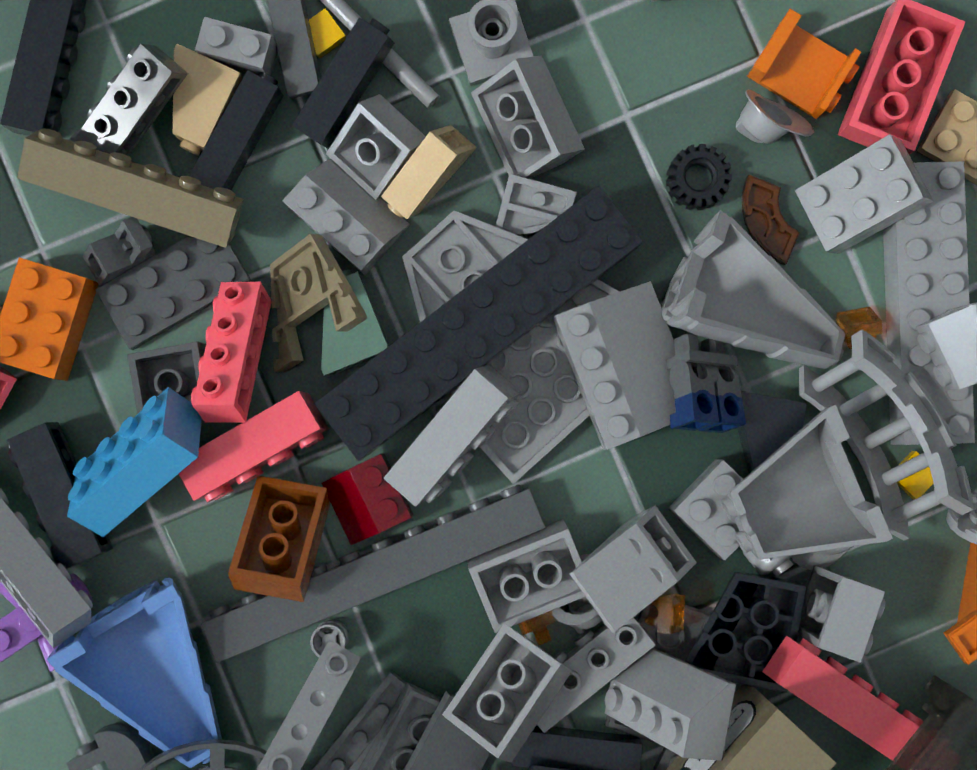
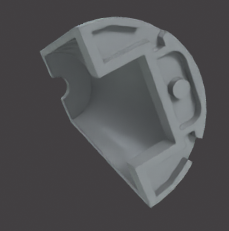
(805, 497)

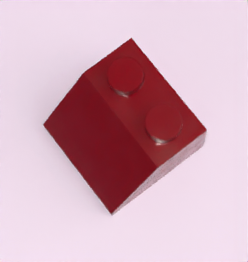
(366, 500)

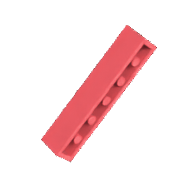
(841, 698)

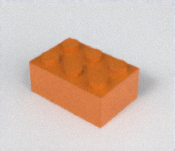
(44, 319)

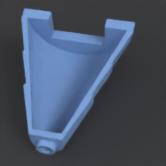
(145, 669)

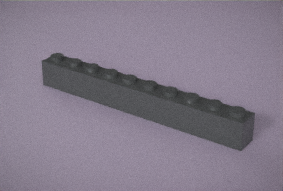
(375, 573)

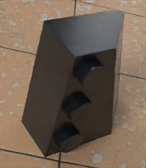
(748, 628)

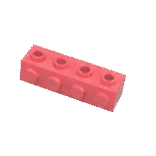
(231, 353)

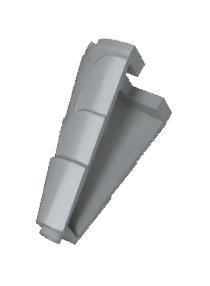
(746, 299)

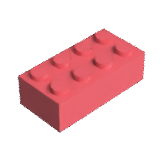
(901, 75)
(251, 445)

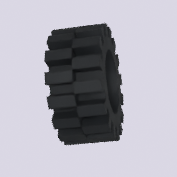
(719, 177)

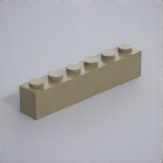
(130, 187)

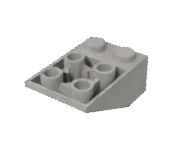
(633, 567)

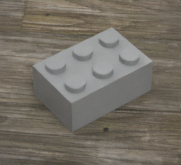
(864, 195)
(840, 613)
(507, 693)

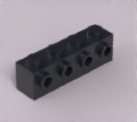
(48, 478)

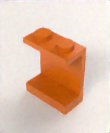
(803, 68)

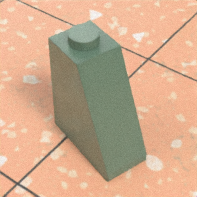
(357, 345)

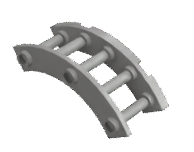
(919, 413)

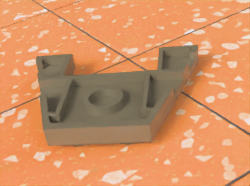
(303, 284)

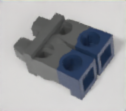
(705, 386)

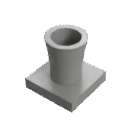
(487, 54)

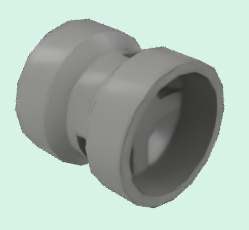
(320, 638)

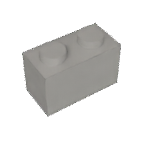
(237, 46)

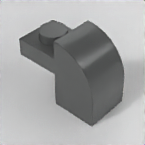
(119, 251)
(117, 746)

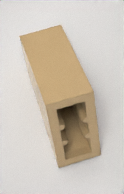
(200, 97)
(427, 171)

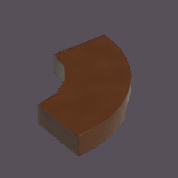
(765, 220)

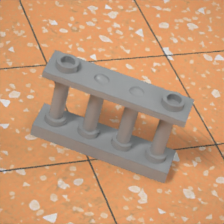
(311, 709)

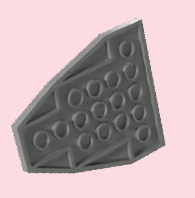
(536, 364)

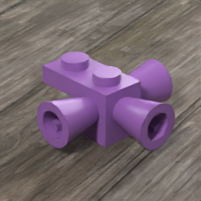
(19, 630)

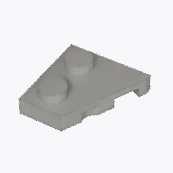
(531, 205)

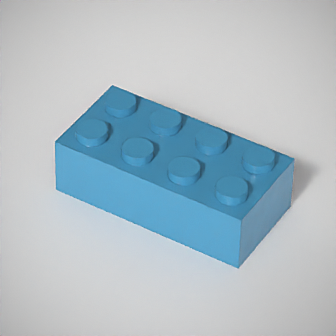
(135, 462)

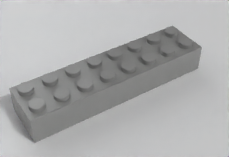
(923, 280)

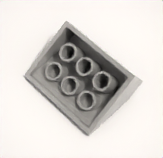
(620, 362)

